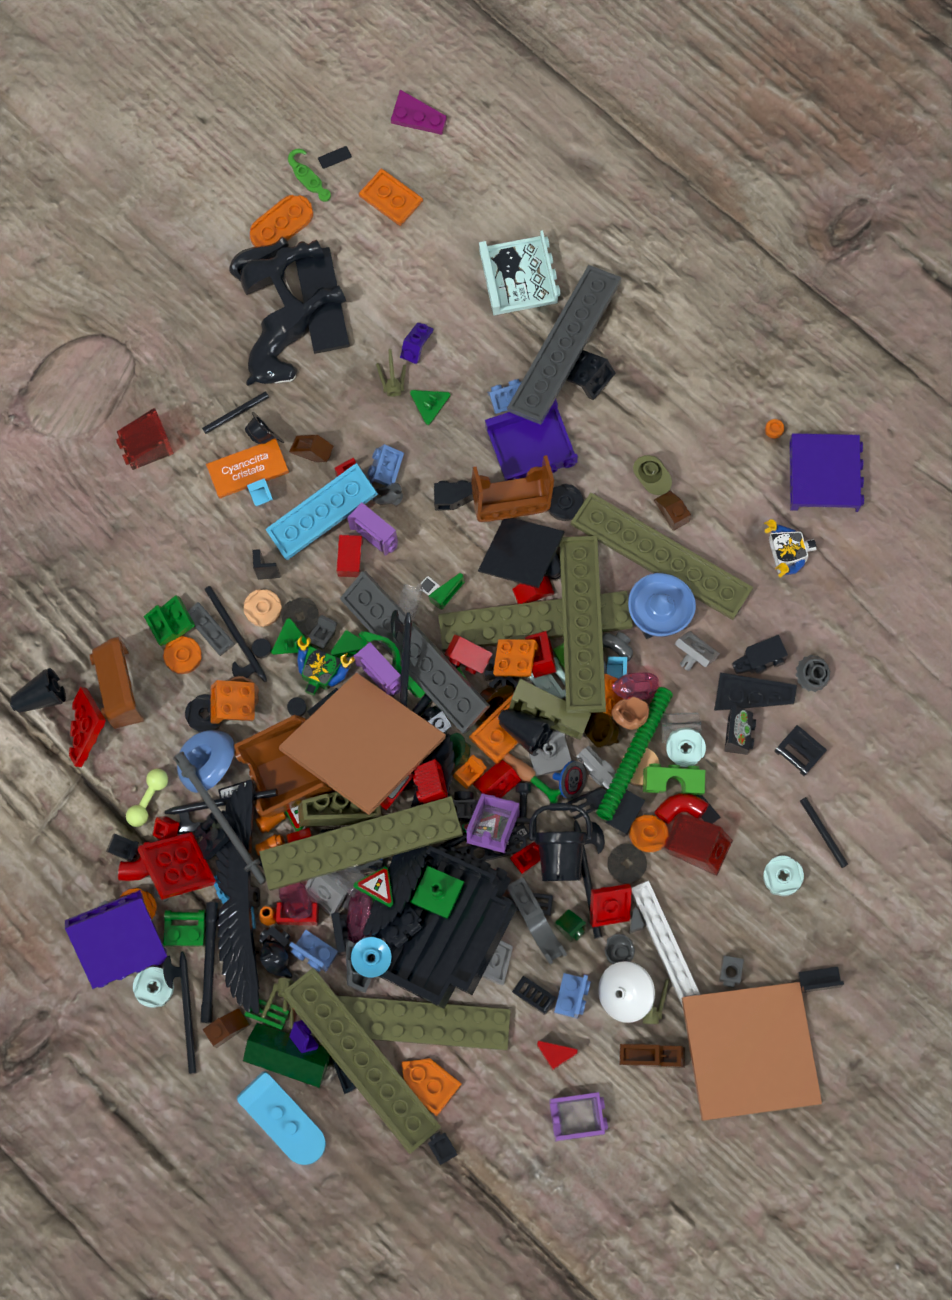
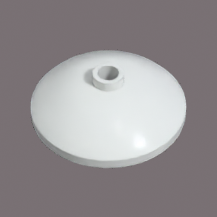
(636, 990)

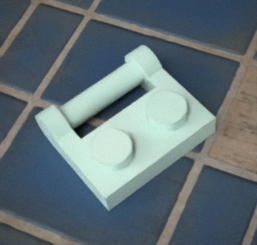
(549, 684)

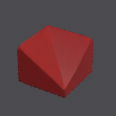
(165, 827)

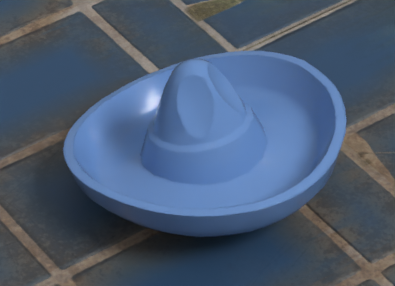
(661, 604)
(211, 754)

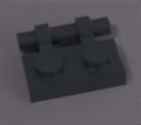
(212, 839)

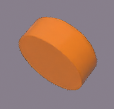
(774, 428)

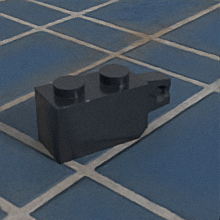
(761, 656)

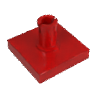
(610, 905)

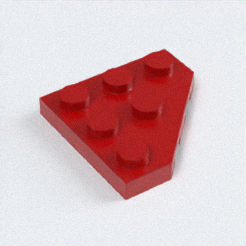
(85, 727)

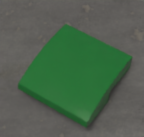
(169, 620)

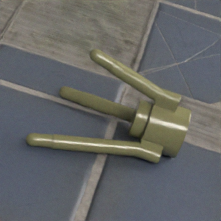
(392, 387)
(283, 983)
(654, 1015)

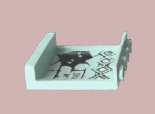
(519, 274)

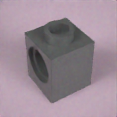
(737, 965)

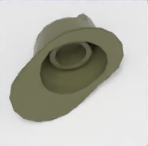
(652, 474)

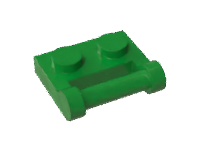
(184, 935)

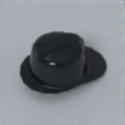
(259, 431)

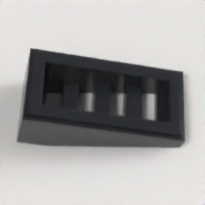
(544, 993)

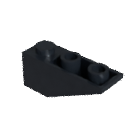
(452, 495)

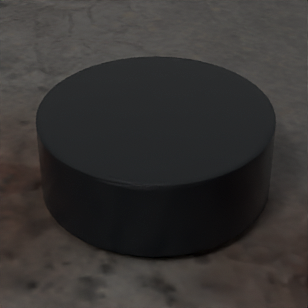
(261, 648)
(297, 706)
(463, 795)

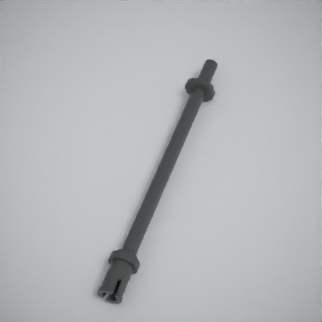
(189, 771)

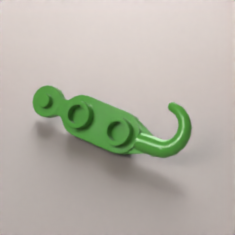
(308, 177)

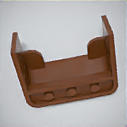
(513, 497)
(115, 683)

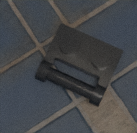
(805, 746)

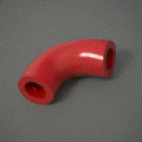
(681, 803)
(132, 870)

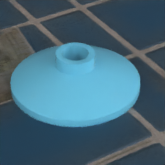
(360, 955)

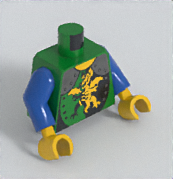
(320, 667)

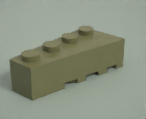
(332, 810)

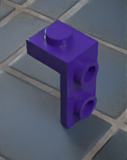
(414, 341)

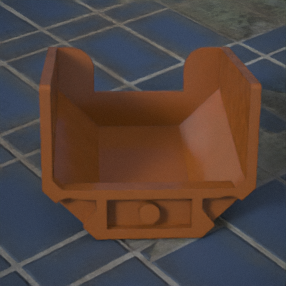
(275, 769)

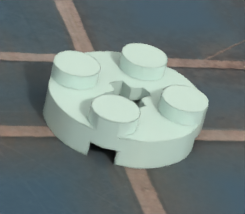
(693, 754)
(790, 867)
(142, 992)

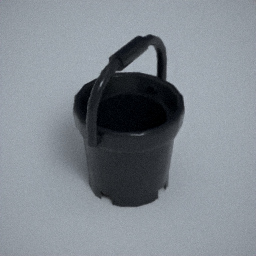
(563, 850)

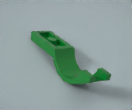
(413, 687)

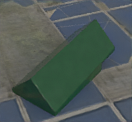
(278, 1053)

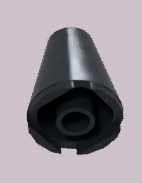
(39, 693)
(526, 729)

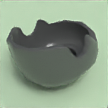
(619, 948)

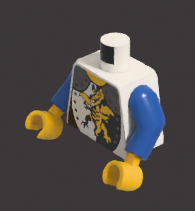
(788, 548)

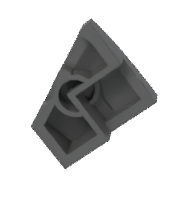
(354, 979)

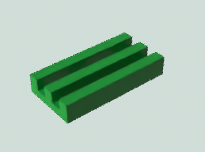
(283, 1019)

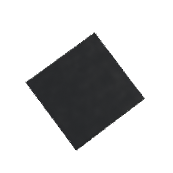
(521, 552)

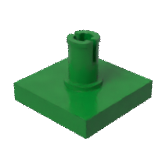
(437, 892)

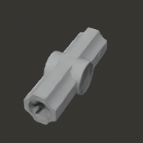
(599, 769)

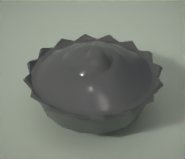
(812, 673)

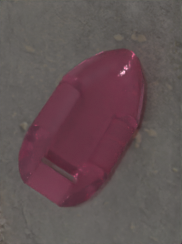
(637, 685)
(296, 901)
(357, 916)

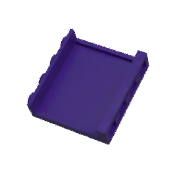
(523, 443)
(826, 471)
(115, 940)

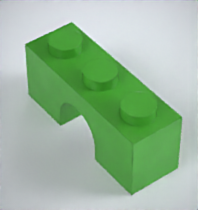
(656, 777)

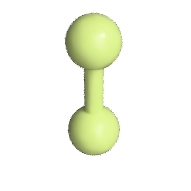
(137, 814)

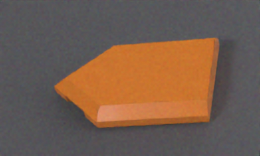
(430, 1083)

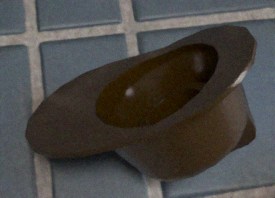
(495, 699)
(601, 730)

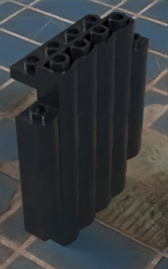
(459, 948)

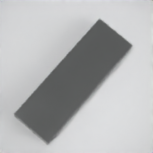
(210, 629)

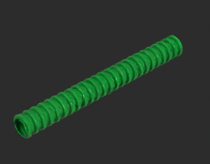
(634, 754)

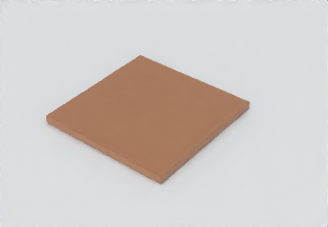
(362, 743)
(751, 1051)

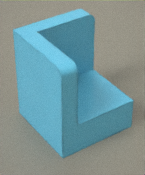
(259, 492)
(617, 666)

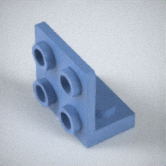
(316, 951)
(571, 995)

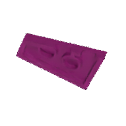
(417, 115)

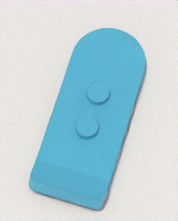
(283, 1120)

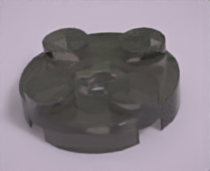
(296, 607)
(619, 871)

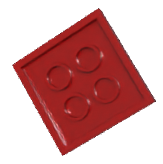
(176, 865)

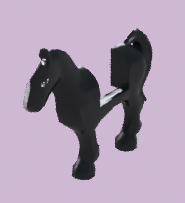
(279, 329)

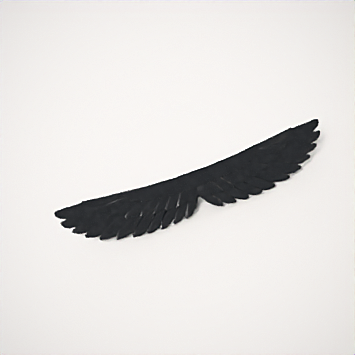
(407, 866)
(235, 914)

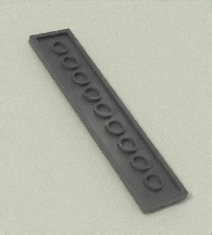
(564, 344)
(427, 664)

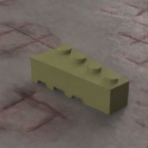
(542, 704)

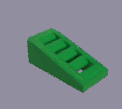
(445, 593)

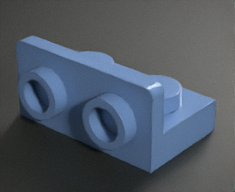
(502, 396)
(385, 465)

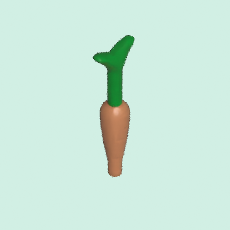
(528, 774)

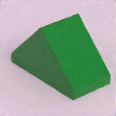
(348, 644)

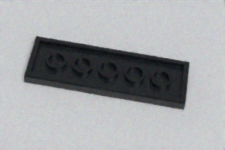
(327, 321)

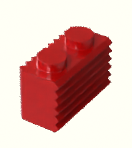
(430, 782)

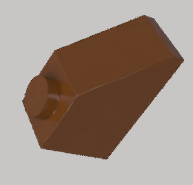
(312, 448)
(673, 510)
(225, 1027)

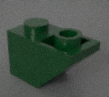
(571, 925)

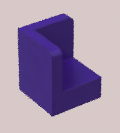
(302, 1037)

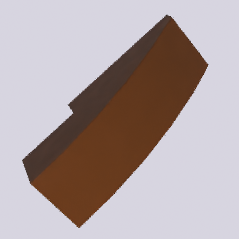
(652, 1055)

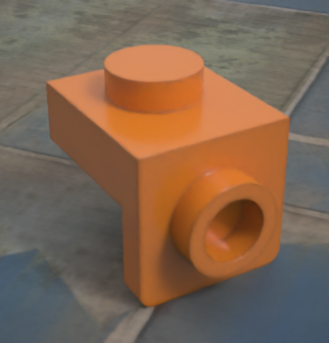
(470, 772)

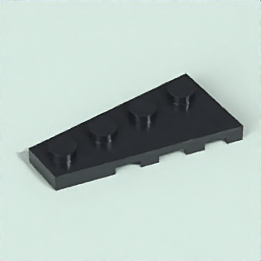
(752, 692)

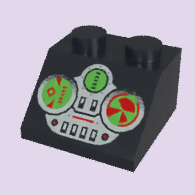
(738, 731)

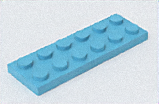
(321, 511)

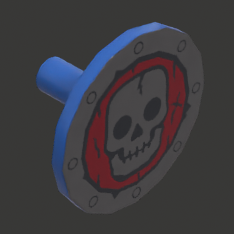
(571, 779)

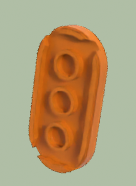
(281, 220)

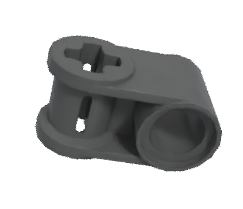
(463, 809)

